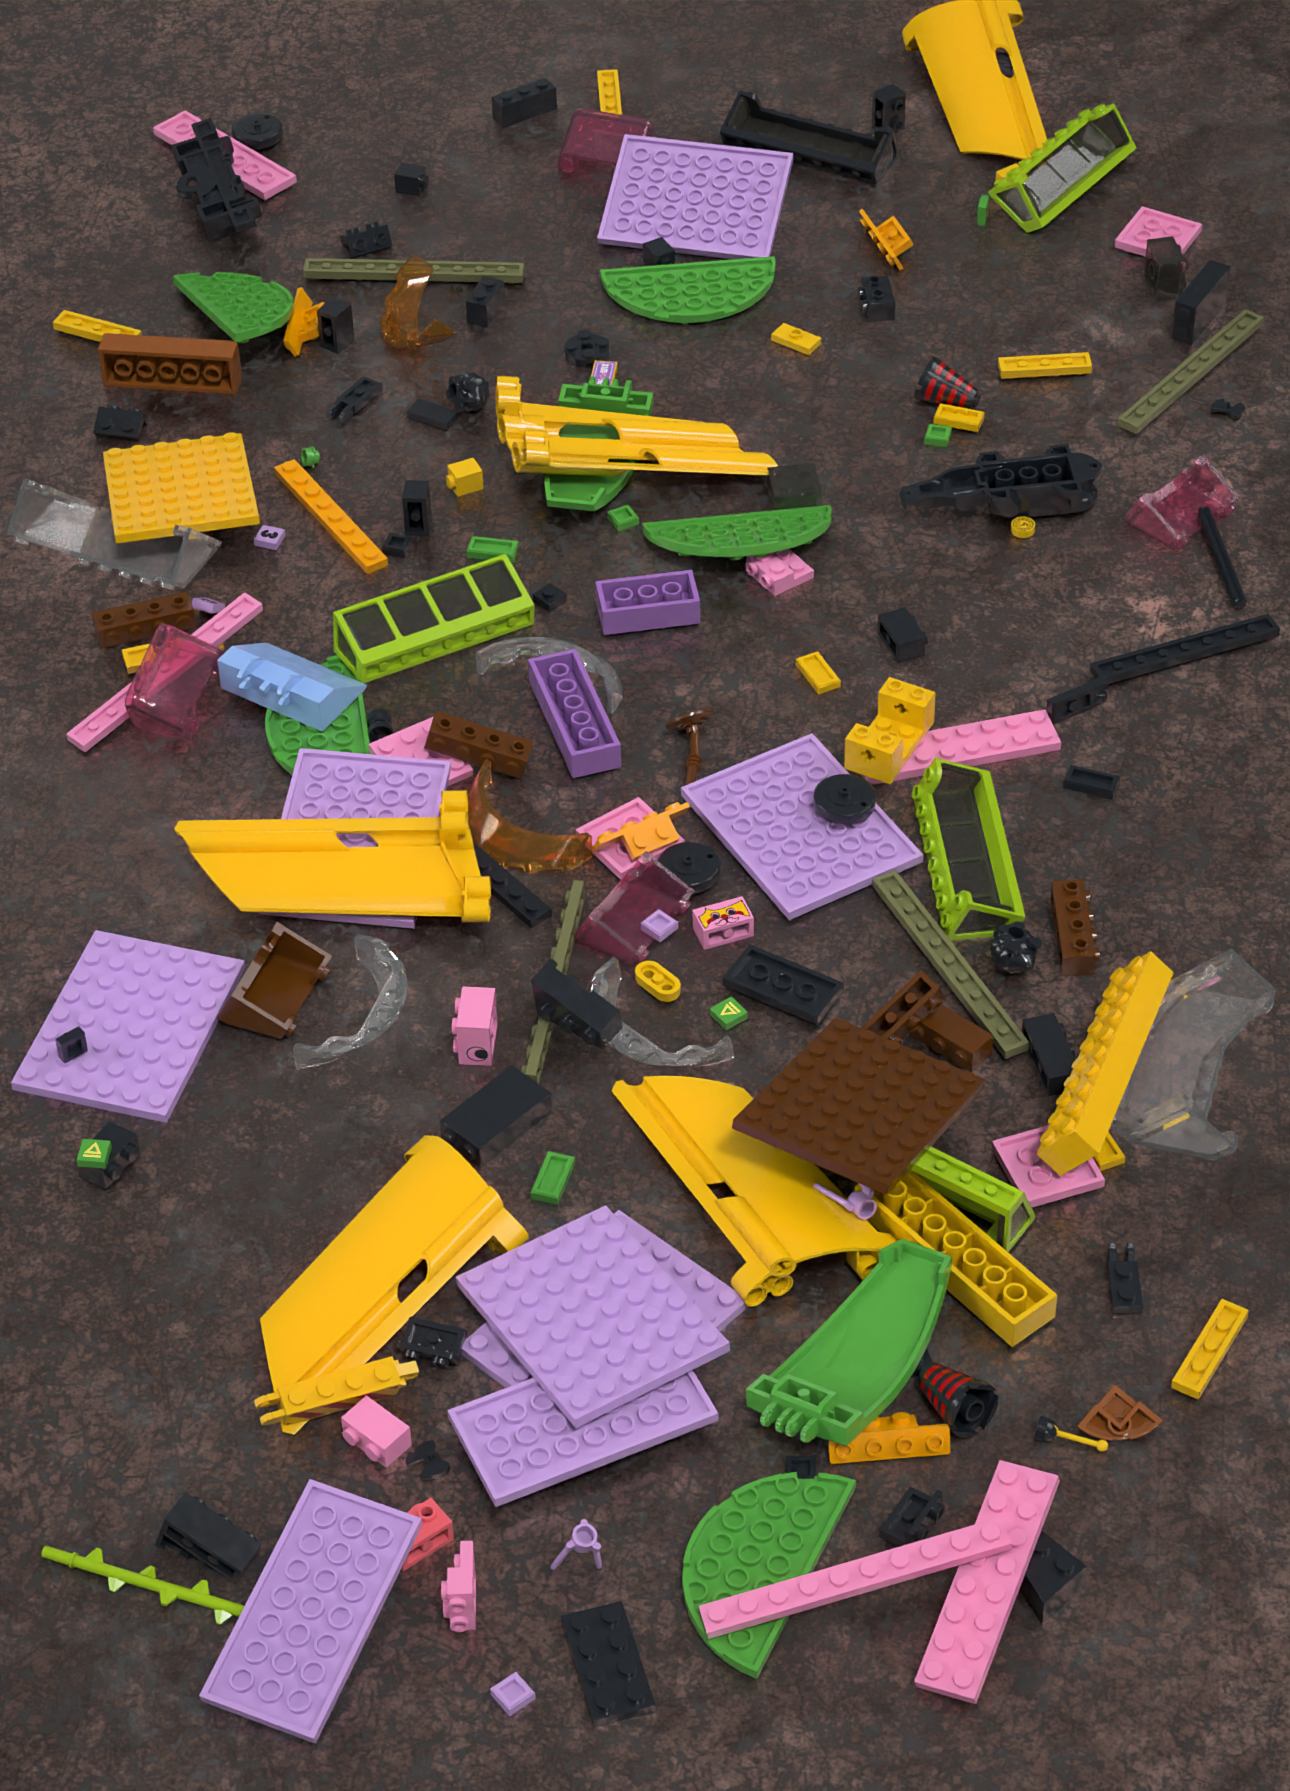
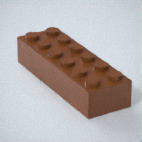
(170, 363)

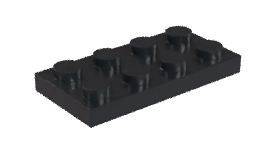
(783, 984)
(608, 1664)

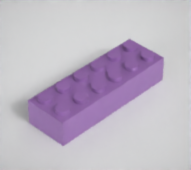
(574, 713)

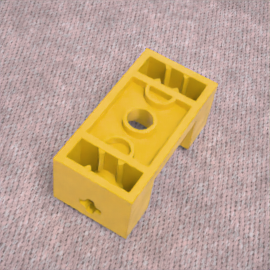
(901, 724)

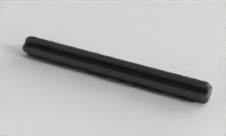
(1222, 557)

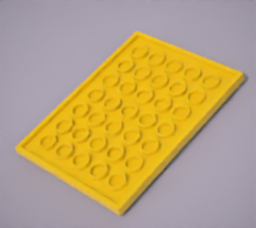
(180, 483)

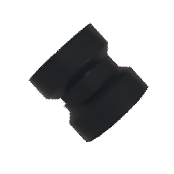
(379, 724)

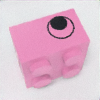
(475, 1026)

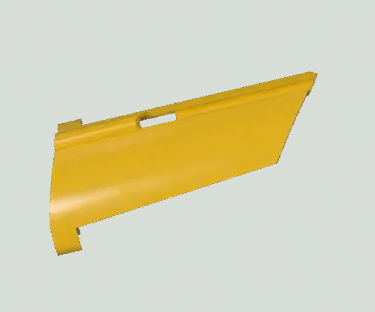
(980, 103)
(304, 868)
(776, 1208)
(348, 1295)

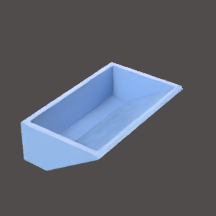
(287, 683)

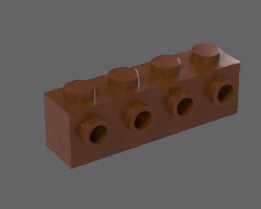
(141, 619)
(477, 743)
(1073, 927)
(906, 1009)

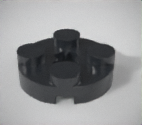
(586, 348)

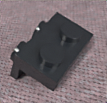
(367, 240)
(119, 423)
(432, 1341)
(912, 1517)

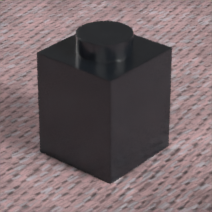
(410, 179)
(658, 252)

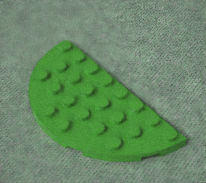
(691, 290)
(238, 302)
(740, 533)
(344, 734)
(756, 1540)

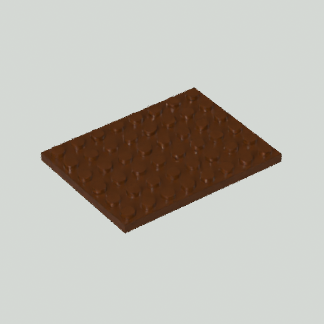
(859, 1105)

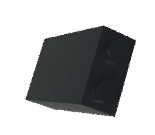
(1201, 302)
(496, 1116)

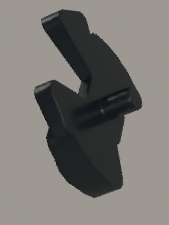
(1235, 411)
(435, 1468)

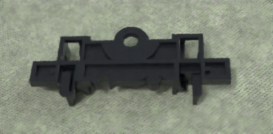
(219, 190)

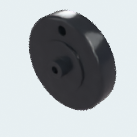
(257, 130)
(844, 799)
(693, 864)

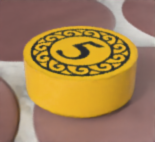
(1022, 527)

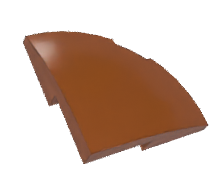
(1119, 1418)

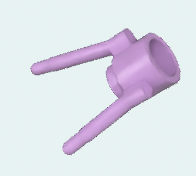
(858, 1201)
(582, 1541)

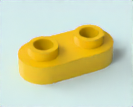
(657, 981)

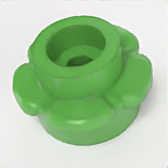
(310, 457)

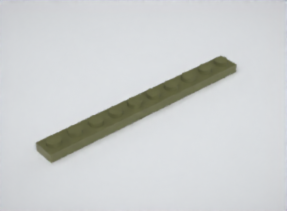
(387, 269)
(1190, 371)
(561, 954)
(950, 964)

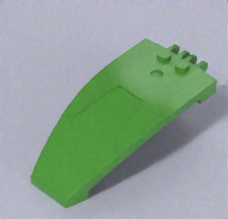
(589, 491)
(861, 1351)

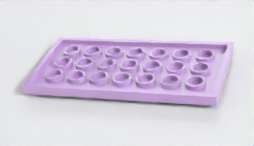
(527, 1443)
(311, 1611)

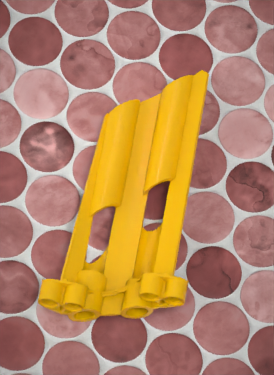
(675, 443)

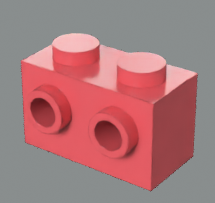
(434, 1533)

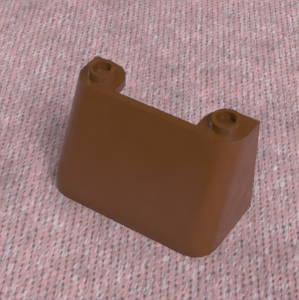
(276, 984)

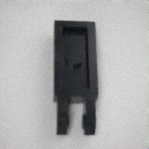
(354, 399)
(1077, 700)
(1124, 1281)

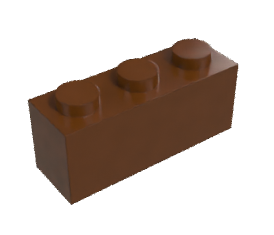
(955, 1038)

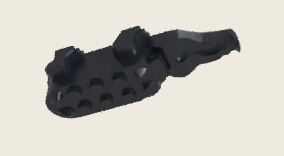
(1013, 487)

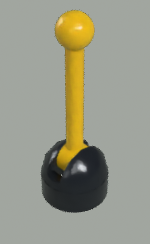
(1048, 1430)

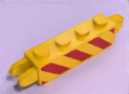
(336, 1391)

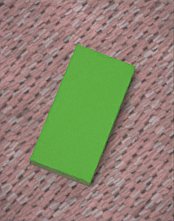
(489, 548)
(552, 1178)

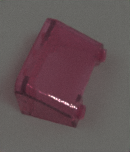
(598, 137)
(1172, 510)
(171, 683)
(616, 922)

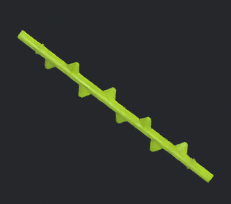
(146, 1579)

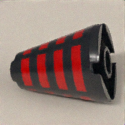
(945, 386)
(958, 1398)

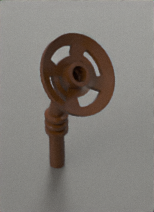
(691, 724)

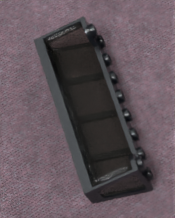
(811, 142)

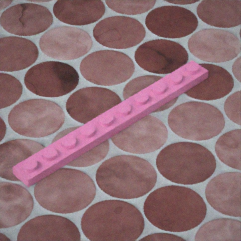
(114, 712)
(855, 1577)

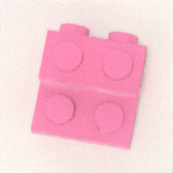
(779, 570)
(460, 1590)

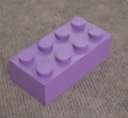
(647, 602)

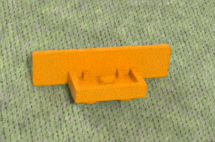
(890, 236)
(303, 322)
(648, 835)
(893, 1439)

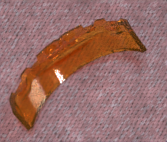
(402, 304)
(517, 846)

